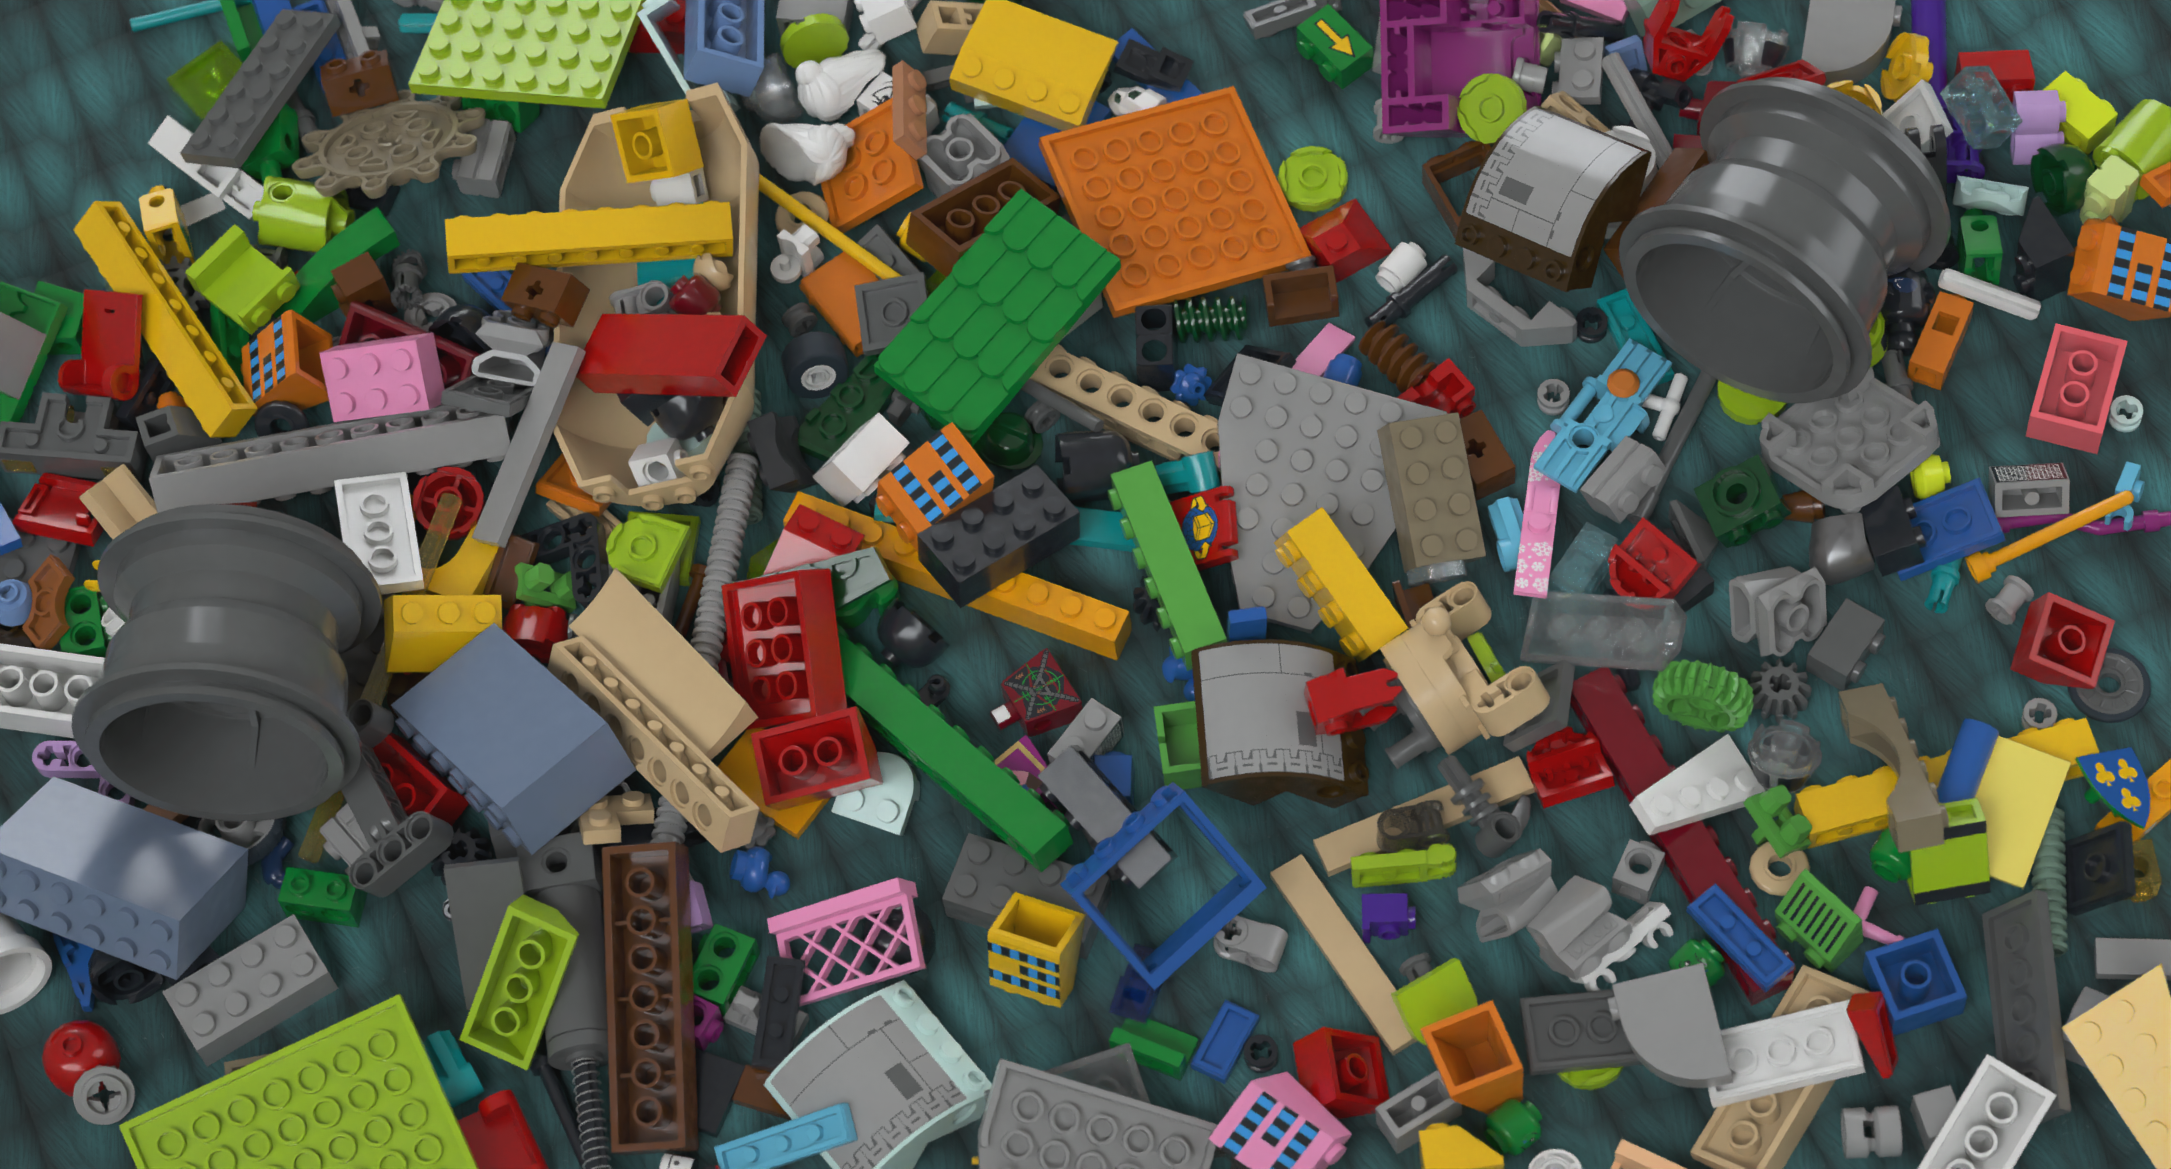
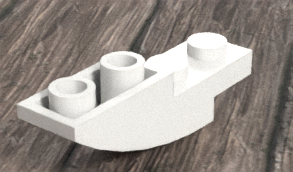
(225, 182)

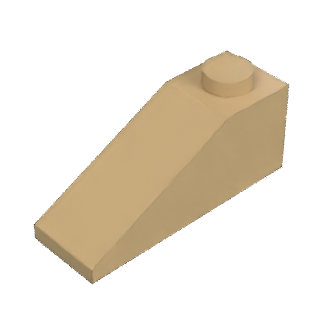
(946, 26)

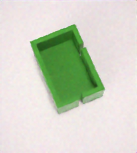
(1179, 744)

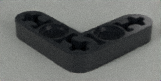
(578, 549)

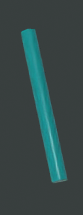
(179, 14)

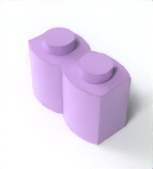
(2040, 126)

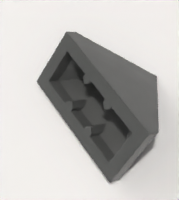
(1693, 533)

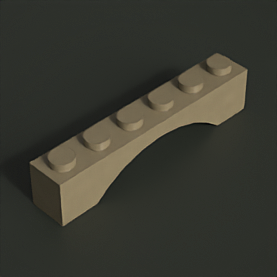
(1912, 807)

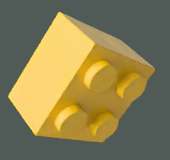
(657, 141)

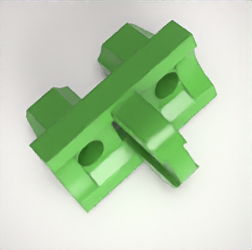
(533, 581)
(1788, 831)

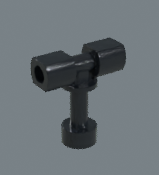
(1657, 93)

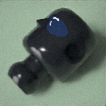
(1906, 308)

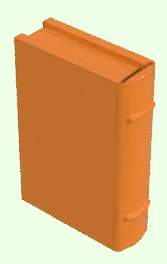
(834, 296)

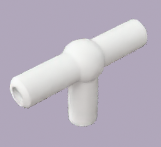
(1667, 406)

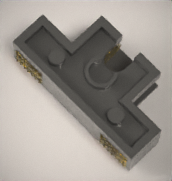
(71, 441)

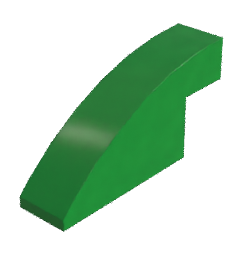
(315, 295)

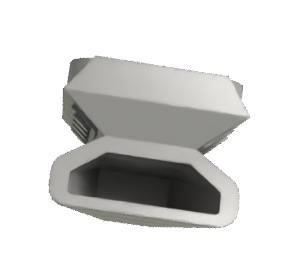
(960, 154)
(516, 348)
(1778, 608)
(1509, 894)
(1578, 929)

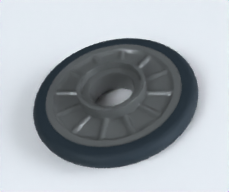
(2123, 703)

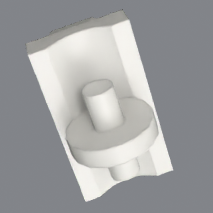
(797, 256)

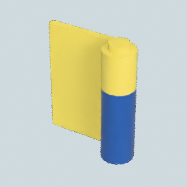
(2014, 791)

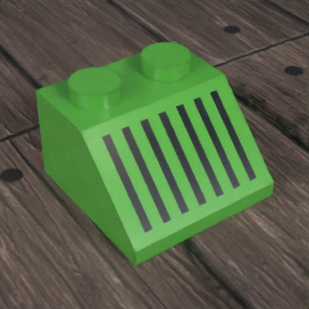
(1818, 922)

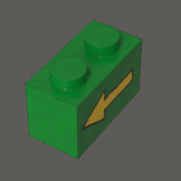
(1334, 47)

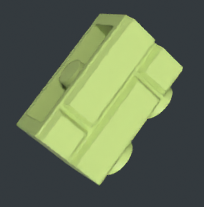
(2110, 191)

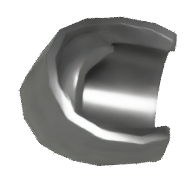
(1840, 548)

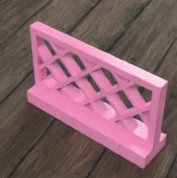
(850, 909)

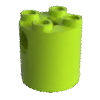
(2140, 140)
(297, 215)

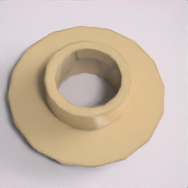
(812, 201)
(1769, 882)

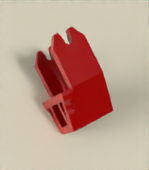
(1679, 52)
(1337, 700)

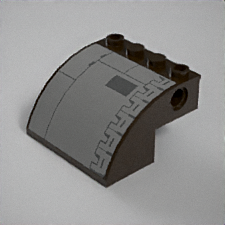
(1550, 197)
(1259, 729)

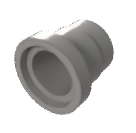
(1529, 76)

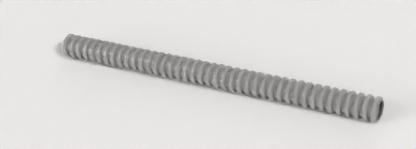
(711, 616)

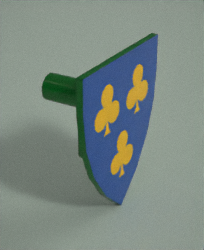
(2119, 782)

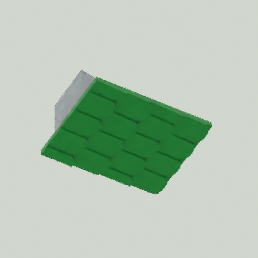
(997, 316)

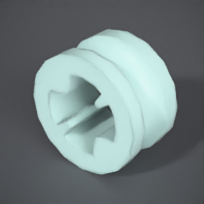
(2130, 405)

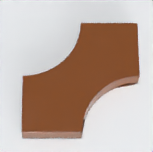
(47, 616)

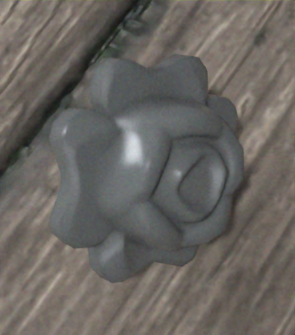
(762, 831)

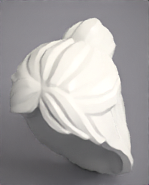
(833, 85)
(806, 150)

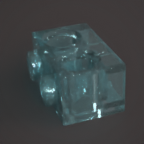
(1981, 107)
(1584, 562)

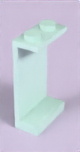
(650, 16)

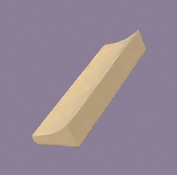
(663, 666)
(1768, 1128)

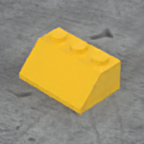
(432, 628)

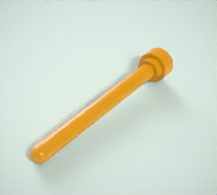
(1984, 564)

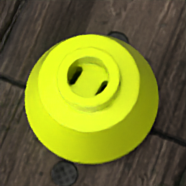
(1930, 477)

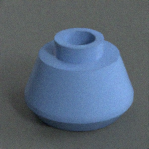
(14, 602)

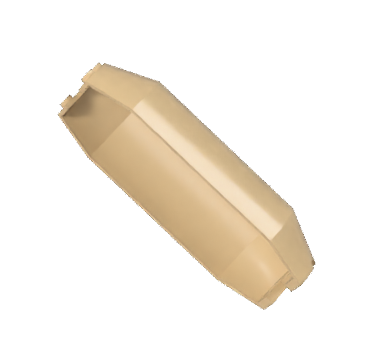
(595, 427)

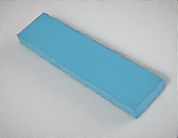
(790, 1140)

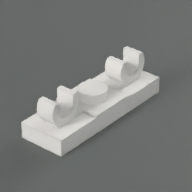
(1643, 924)

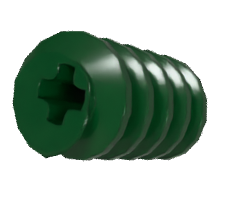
(1210, 319)

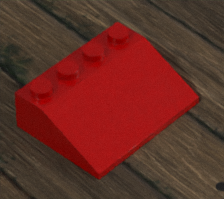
(785, 646)

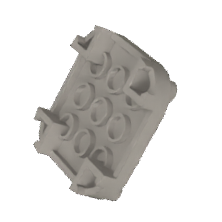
(1850, 444)

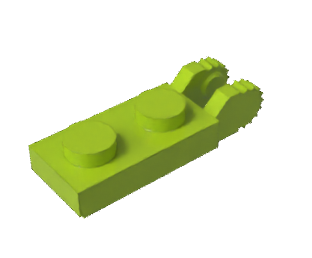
(1403, 866)

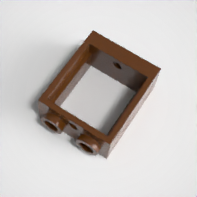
(1447, 166)

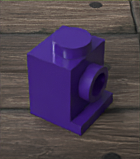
(1386, 916)

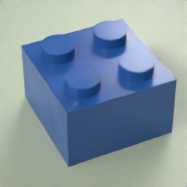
(1915, 981)

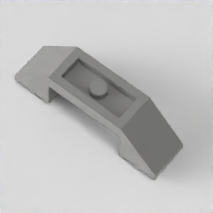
(1548, 327)

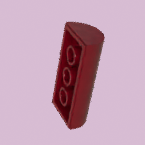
(369, 324)

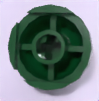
(2062, 176)

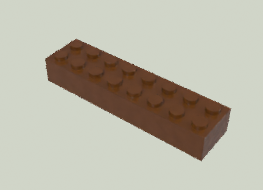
(650, 999)

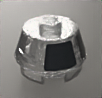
(1754, 49)
(1784, 755)

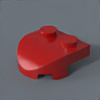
(1650, 564)
(1567, 767)

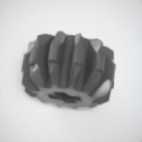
(1790, 697)

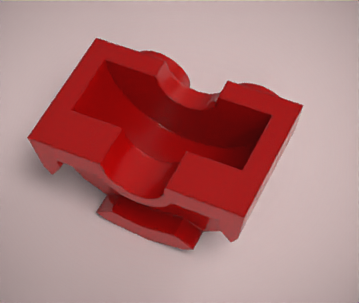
(1444, 390)
(536, 628)

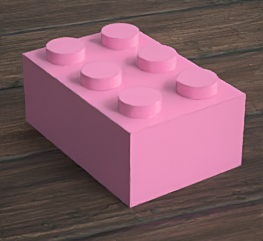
(382, 377)

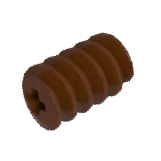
(1394, 358)

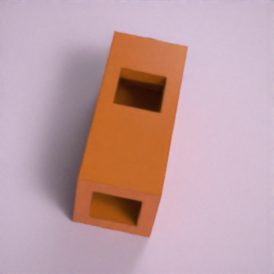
(1940, 340)

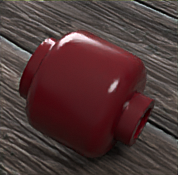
(694, 296)

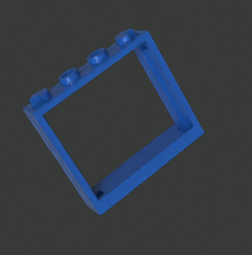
(1203, 923)

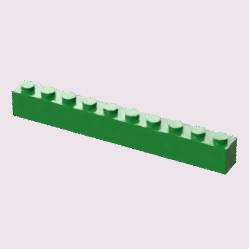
(951, 759)

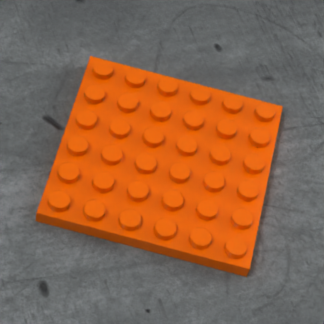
(1176, 199)

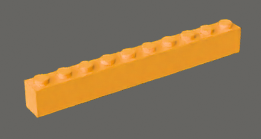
(1019, 600)

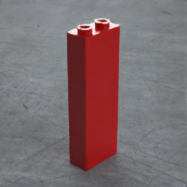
(670, 354)

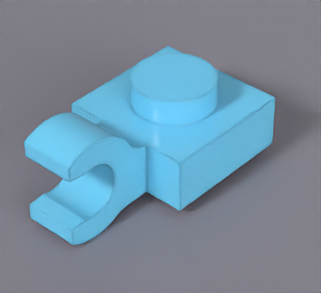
(2128, 481)

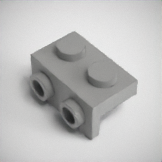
(1580, 69)

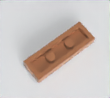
(909, 110)

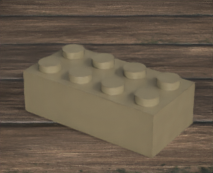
(1431, 491)

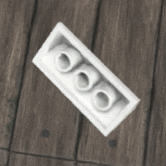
(1990, 1121)

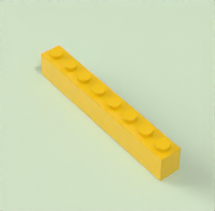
(589, 237)
(167, 320)
(1860, 803)

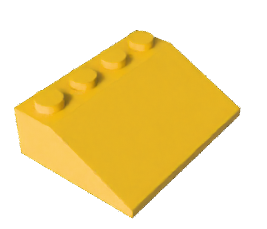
(1032, 64)

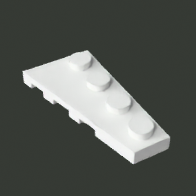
(1699, 789)

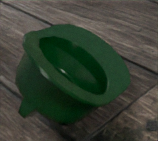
(1010, 443)

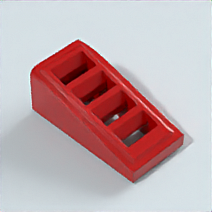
(1872, 1024)

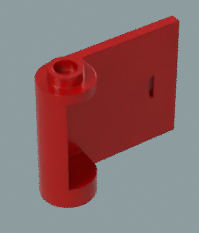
(109, 347)
(501, 1135)

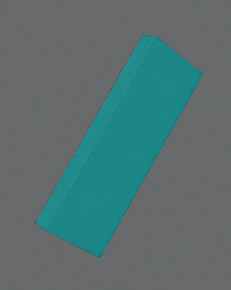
(1627, 323)

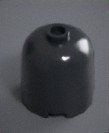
(1089, 461)

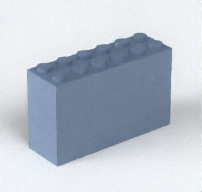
(512, 739)
(119, 877)

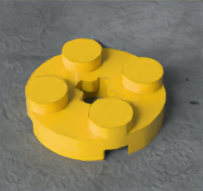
(1907, 66)

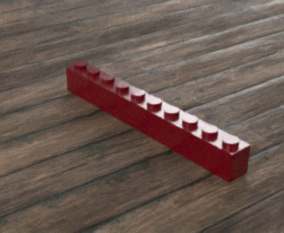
(1689, 849)

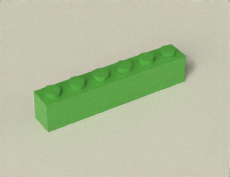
(1166, 559)

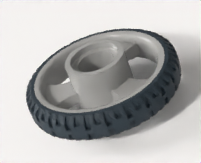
(256, 836)

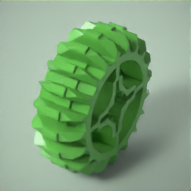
(1703, 696)

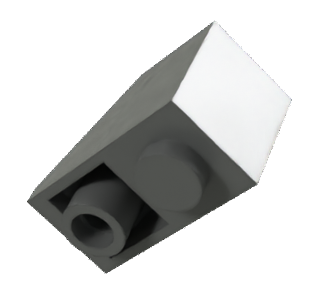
(172, 431)

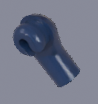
(272, 863)

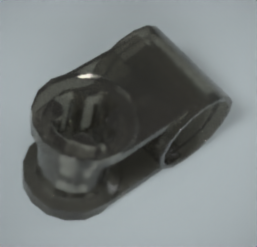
(1415, 827)

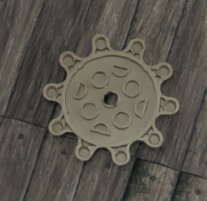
(389, 145)

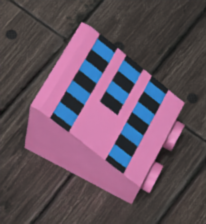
(1280, 1127)

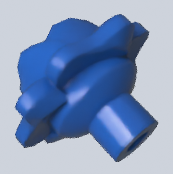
(1190, 384)

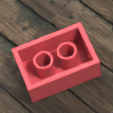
(2076, 388)

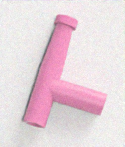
(1870, 930)

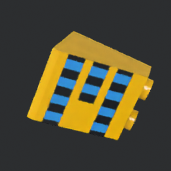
(1035, 949)

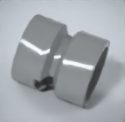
(1885, 1132)

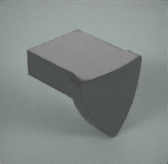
(939, 79)

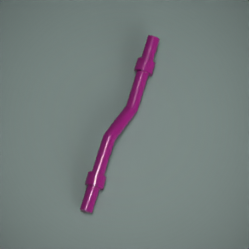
(2148, 522)

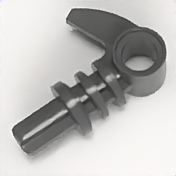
(1498, 828)

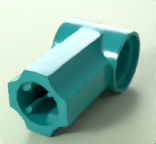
(1192, 473)
(453, 1071)

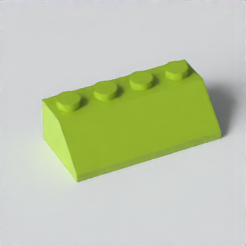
(520, 982)

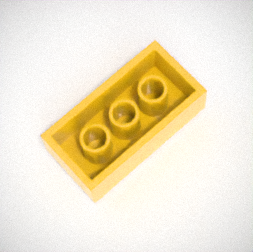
(1339, 585)

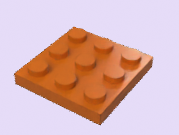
(874, 173)

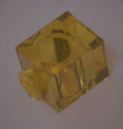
(2146, 861)

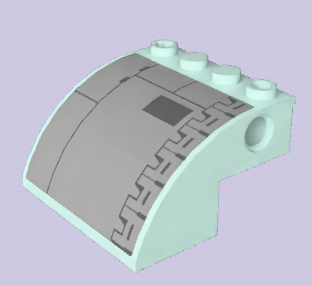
(894, 1070)

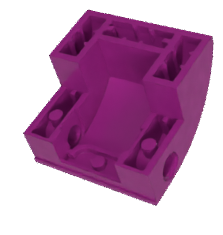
(1437, 49)

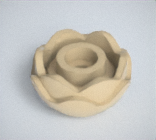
(713, 270)

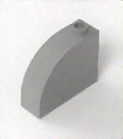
(1849, 36)
(1673, 1026)

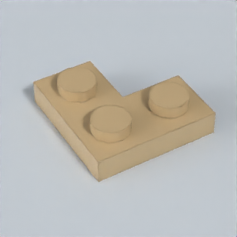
(603, 820)

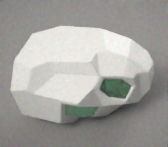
(1134, 99)

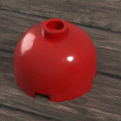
(452, 481)
(76, 1049)

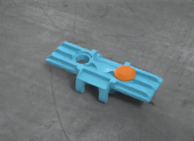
(1618, 414)

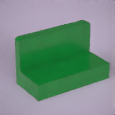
(243, 27)
(1156, 1046)

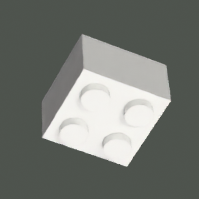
(862, 461)

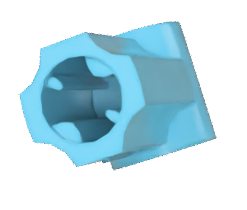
(1507, 524)

